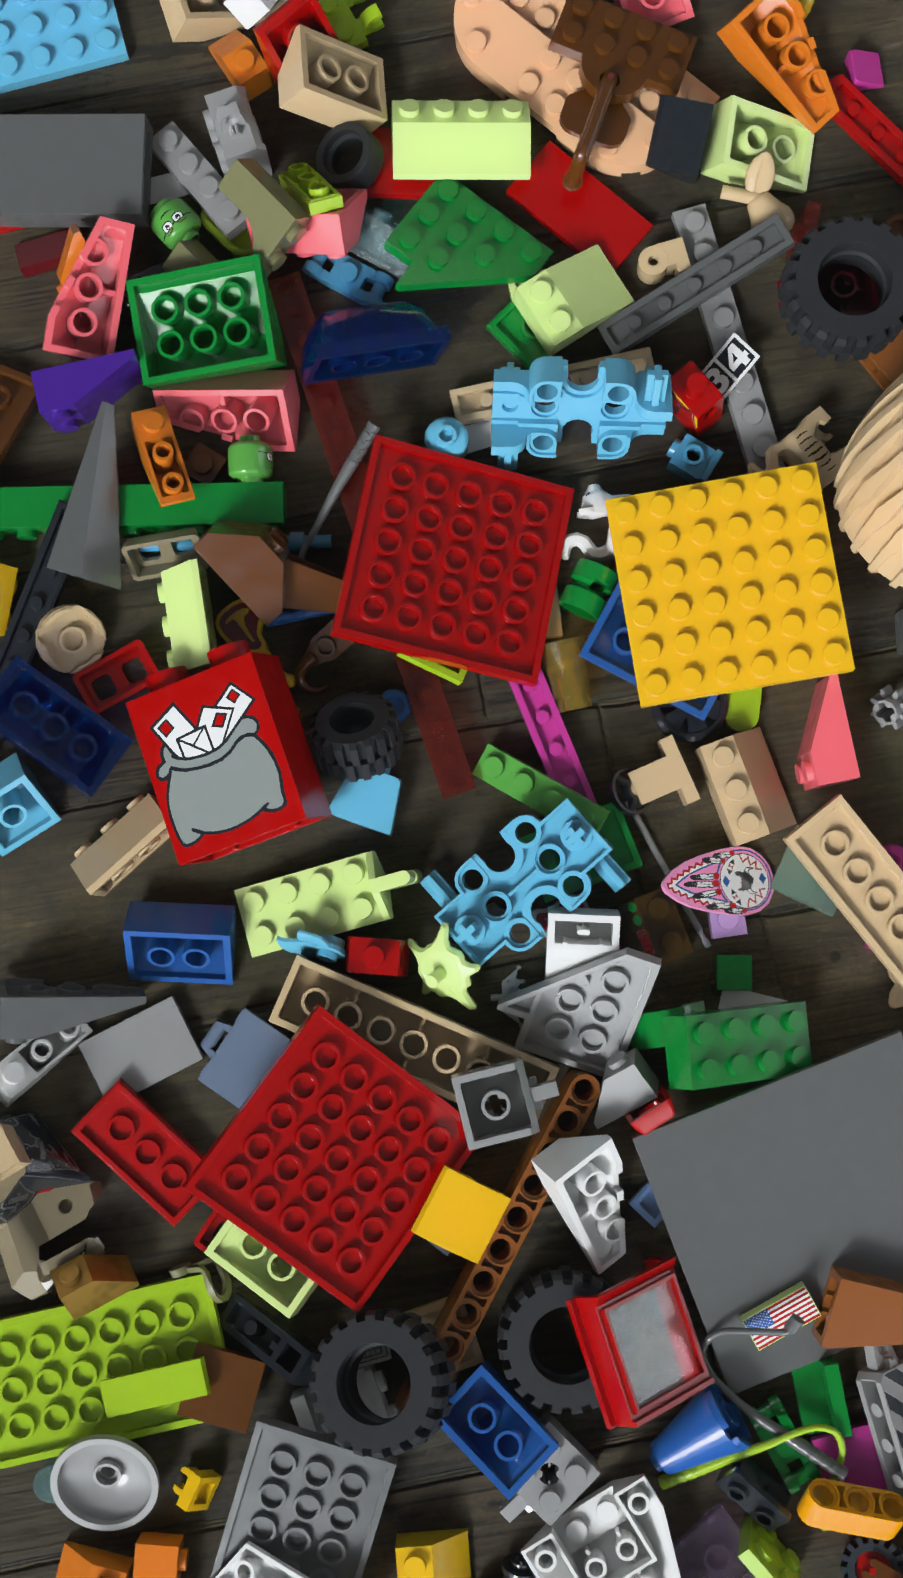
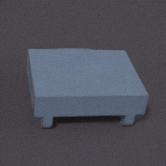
(242, 1056)

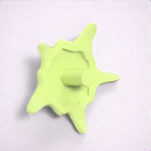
(444, 968)

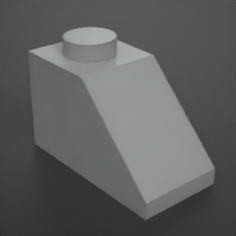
(625, 1086)

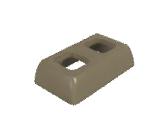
(149, 568)

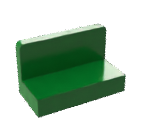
(821, 1395)

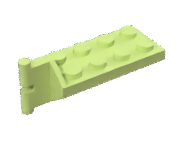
(319, 900)

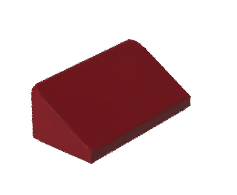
(41, 253)

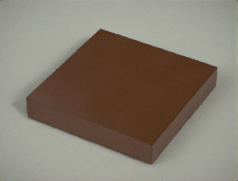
(234, 1388)

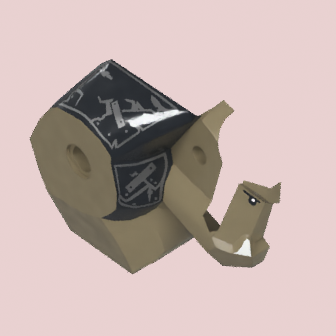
(35, 1218)

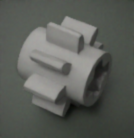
(888, 707)

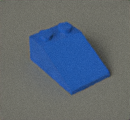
(498, 1430)

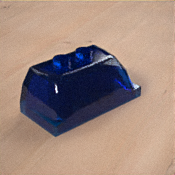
(371, 341)
(57, 729)

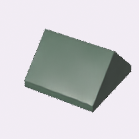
(797, 883)

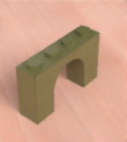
(272, 214)

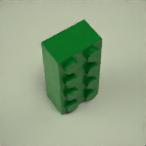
(736, 1044)

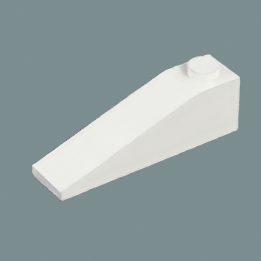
(585, 1188)

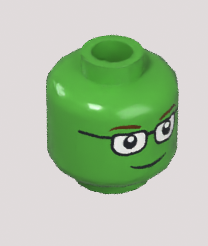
(175, 222)
(250, 460)

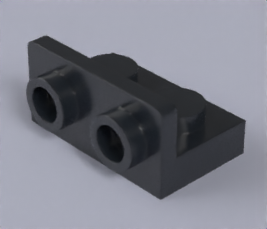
(756, 1492)

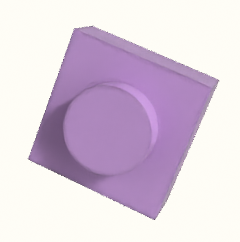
(726, 925)

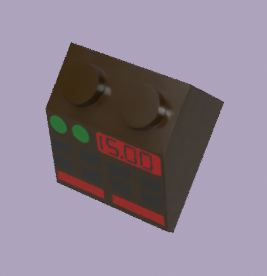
(653, 926)

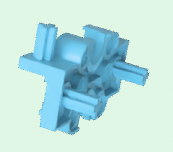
(522, 421)
(579, 850)

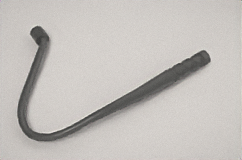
(346, 472)
(799, 1444)

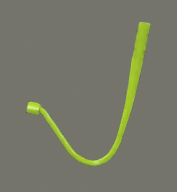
(667, 1481)

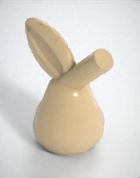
(760, 202)

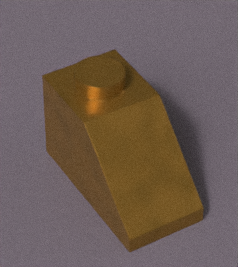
(92, 1281)

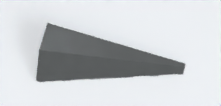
(89, 530)

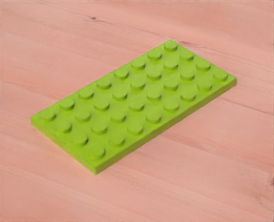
(56, 1365)

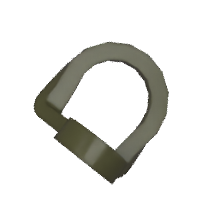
(187, 1267)

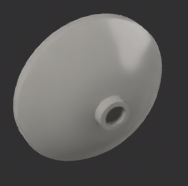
(102, 1495)

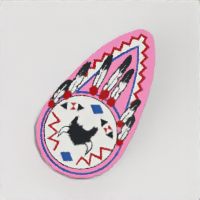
(722, 882)

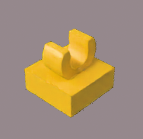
(198, 1489)

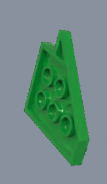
(462, 242)

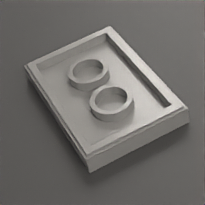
(142, 1048)

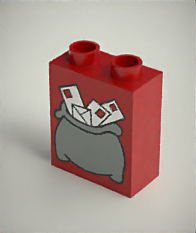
(227, 754)

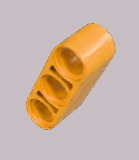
(851, 1509)

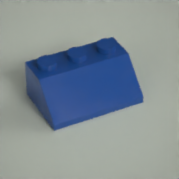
(180, 942)

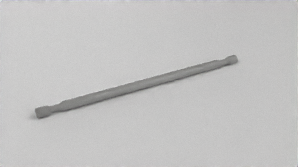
(666, 870)

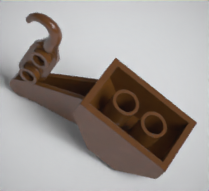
(270, 578)

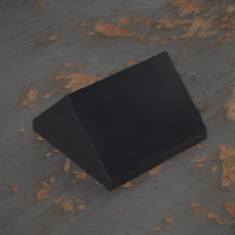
(679, 137)

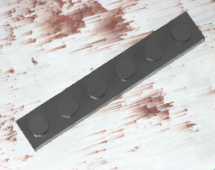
(696, 285)

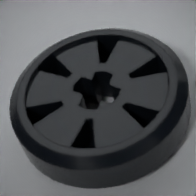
(685, 726)

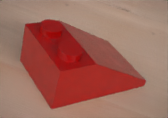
(278, 28)

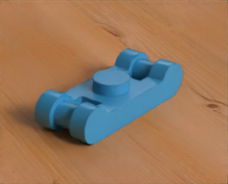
(349, 278)

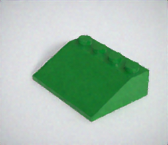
(205, 322)

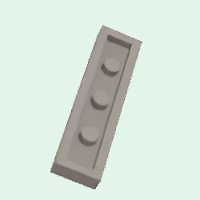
(198, 179)

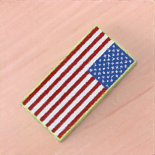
(778, 1310)

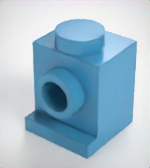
(689, 470)

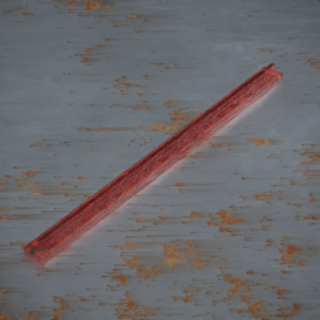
(337, 441)

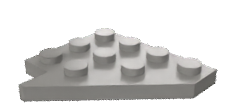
(586, 1010)

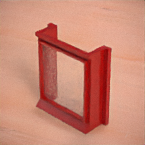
(640, 1345)

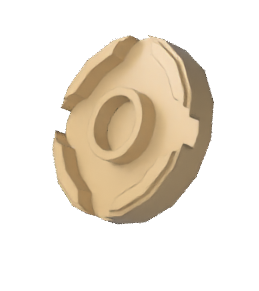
(70, 638)

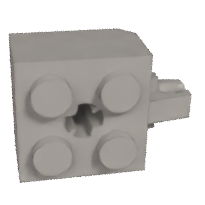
(234, 128)
(509, 1082)
(555, 1490)

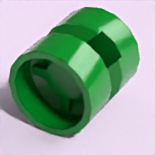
(589, 587)

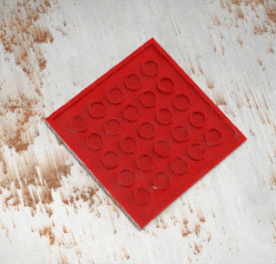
(453, 561)
(332, 1158)

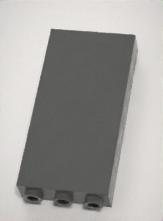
(74, 169)

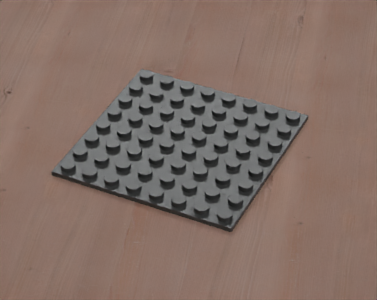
(780, 1192)

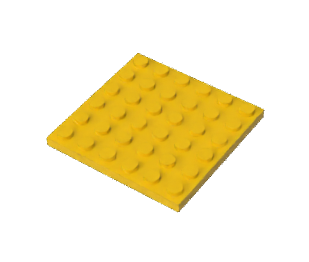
(729, 585)

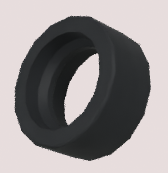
(334, 145)

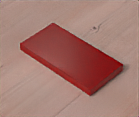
(581, 216)
(141, 1149)

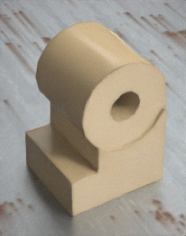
(662, 260)

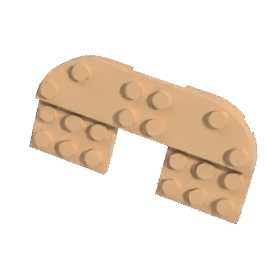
(509, 53)

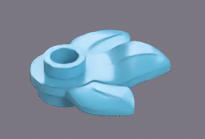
(322, 946)

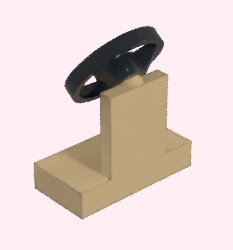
(654, 780)

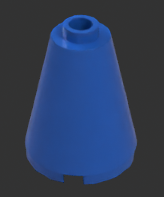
(700, 1433)

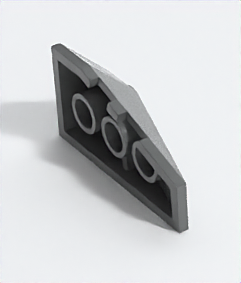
(39, 1010)

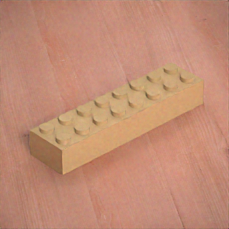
(408, 1034)

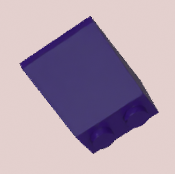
(74, 391)

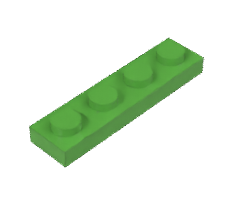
(533, 786)

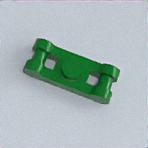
(783, 1453)

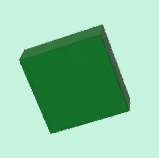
(733, 972)

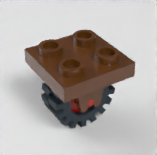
(872, 1559)

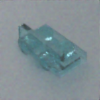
(374, 232)

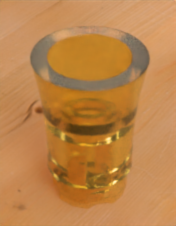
(568, 673)

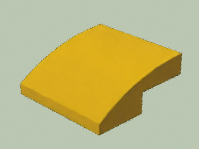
(460, 1214)

